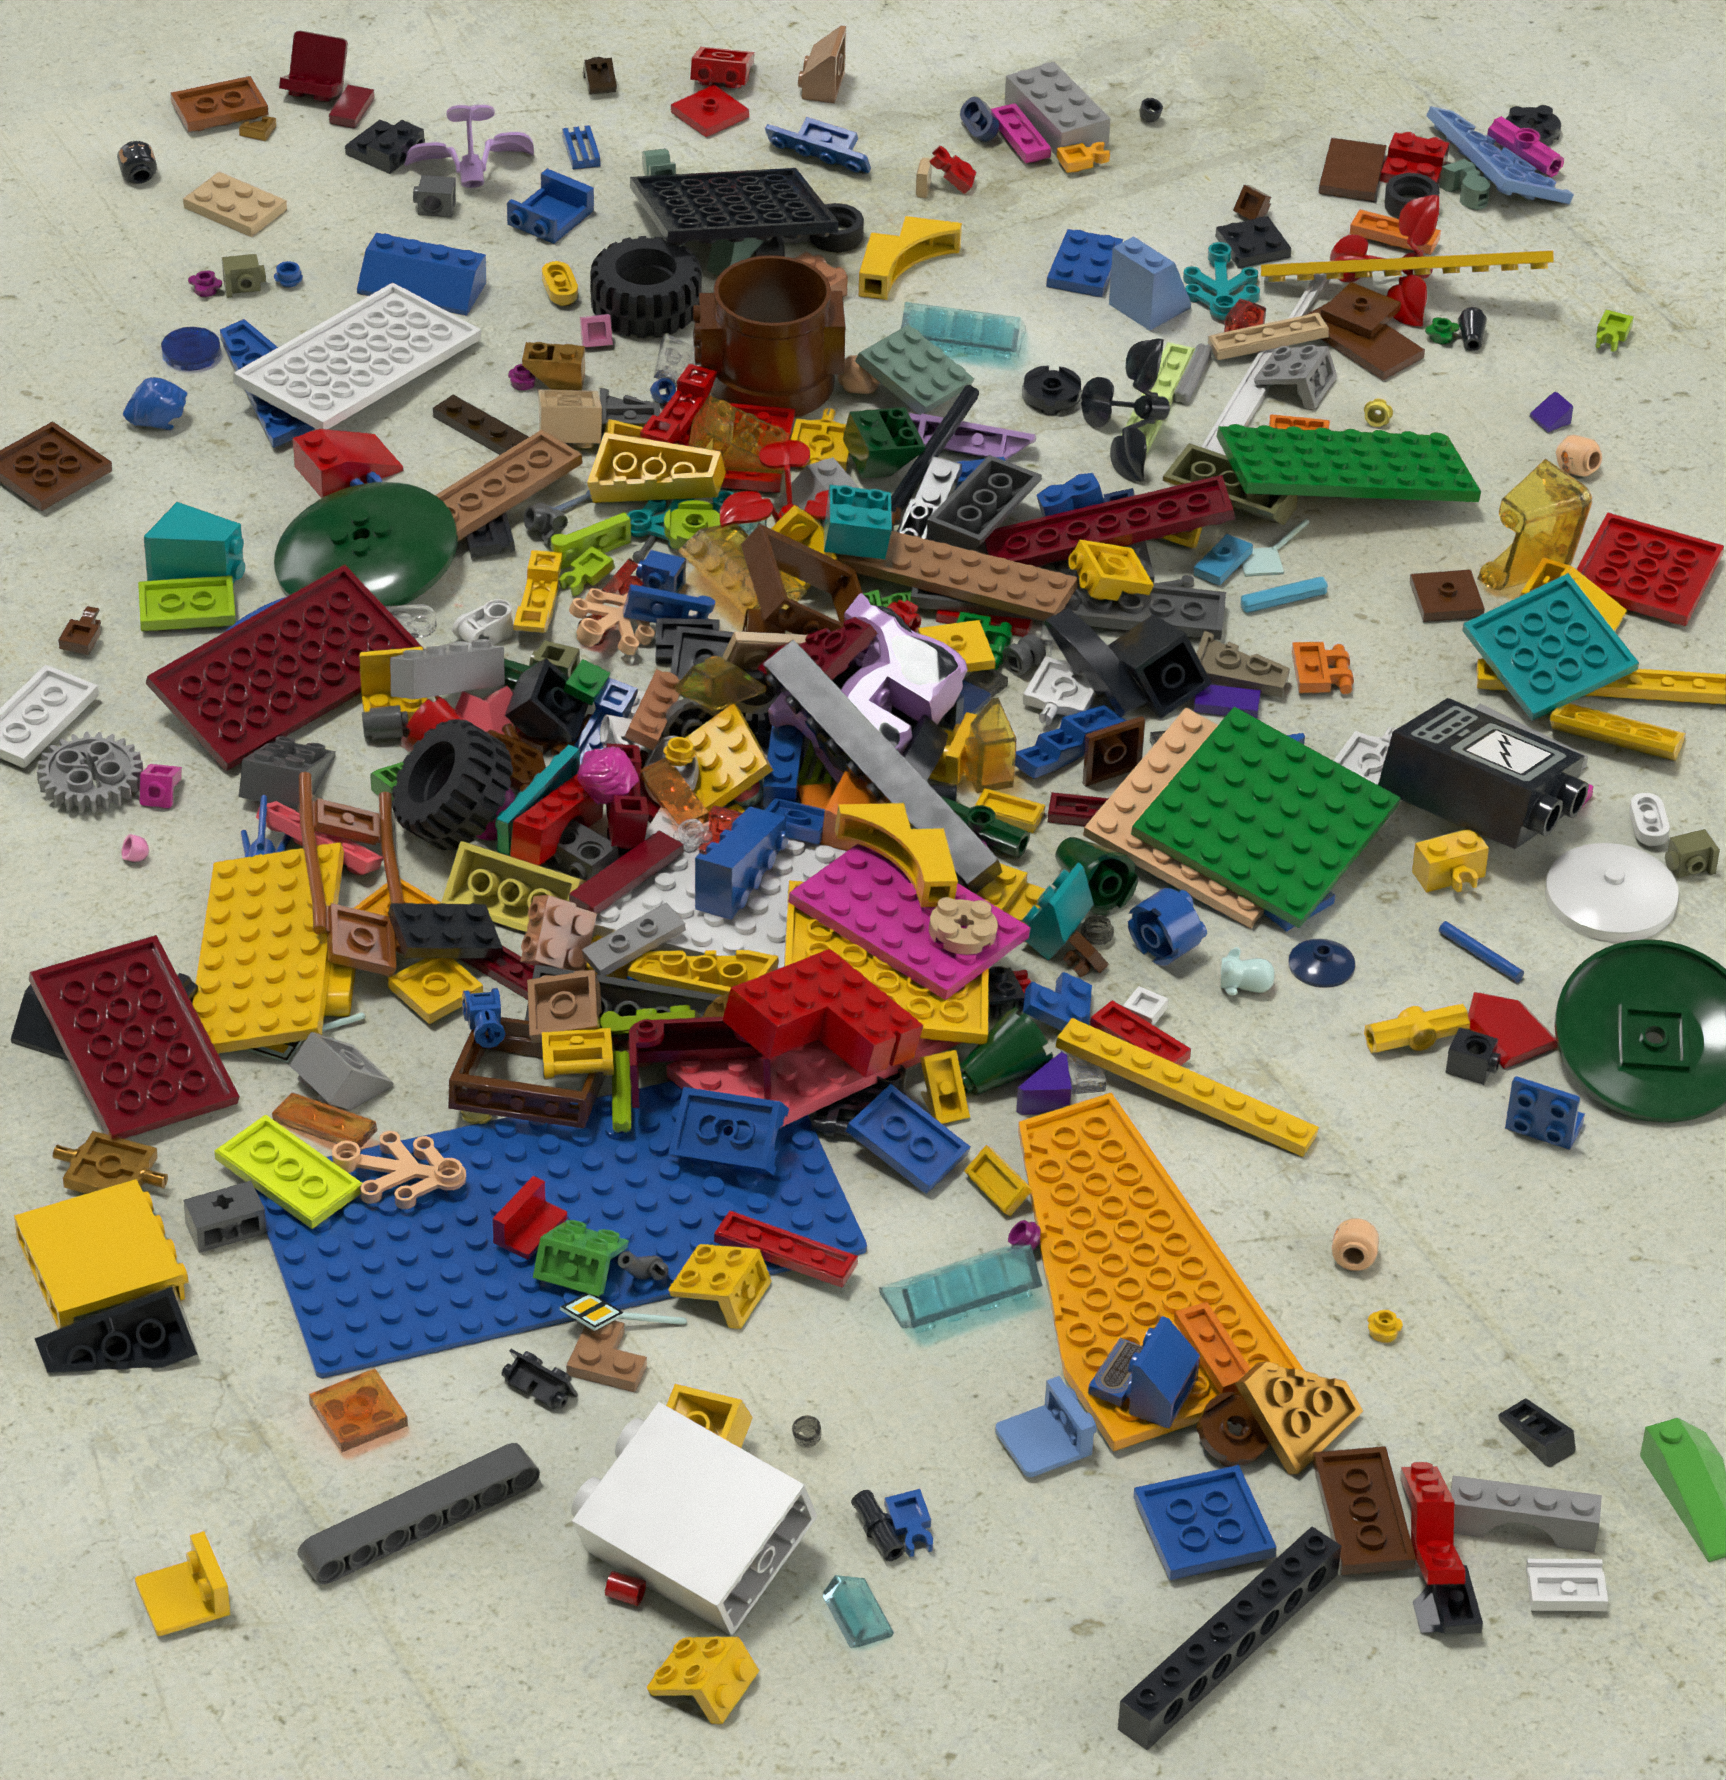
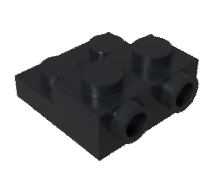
(385, 144)

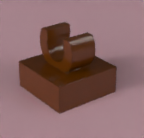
(1252, 203)
(1085, 954)

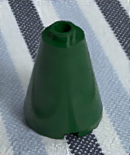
(1108, 872)
(1011, 1052)

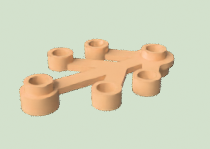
(591, 630)
(442, 1174)

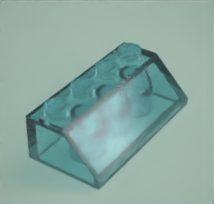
(967, 330)
(962, 1287)

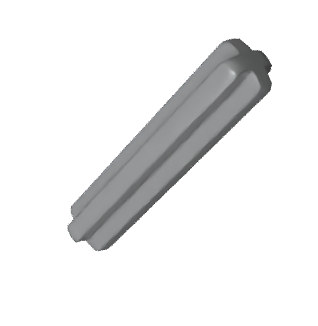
(1192, 373)

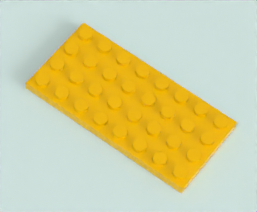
(259, 958)

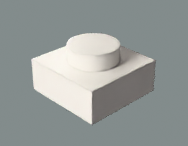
(1147, 1004)

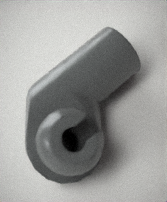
(644, 1266)

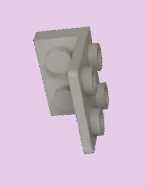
(1306, 366)

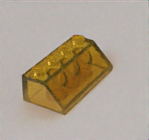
(721, 562)

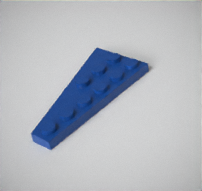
(243, 347)

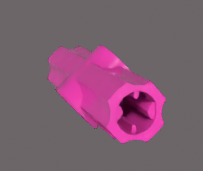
(1526, 145)

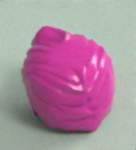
(606, 774)

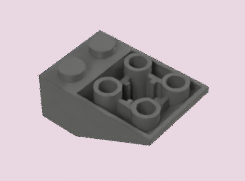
(277, 767)

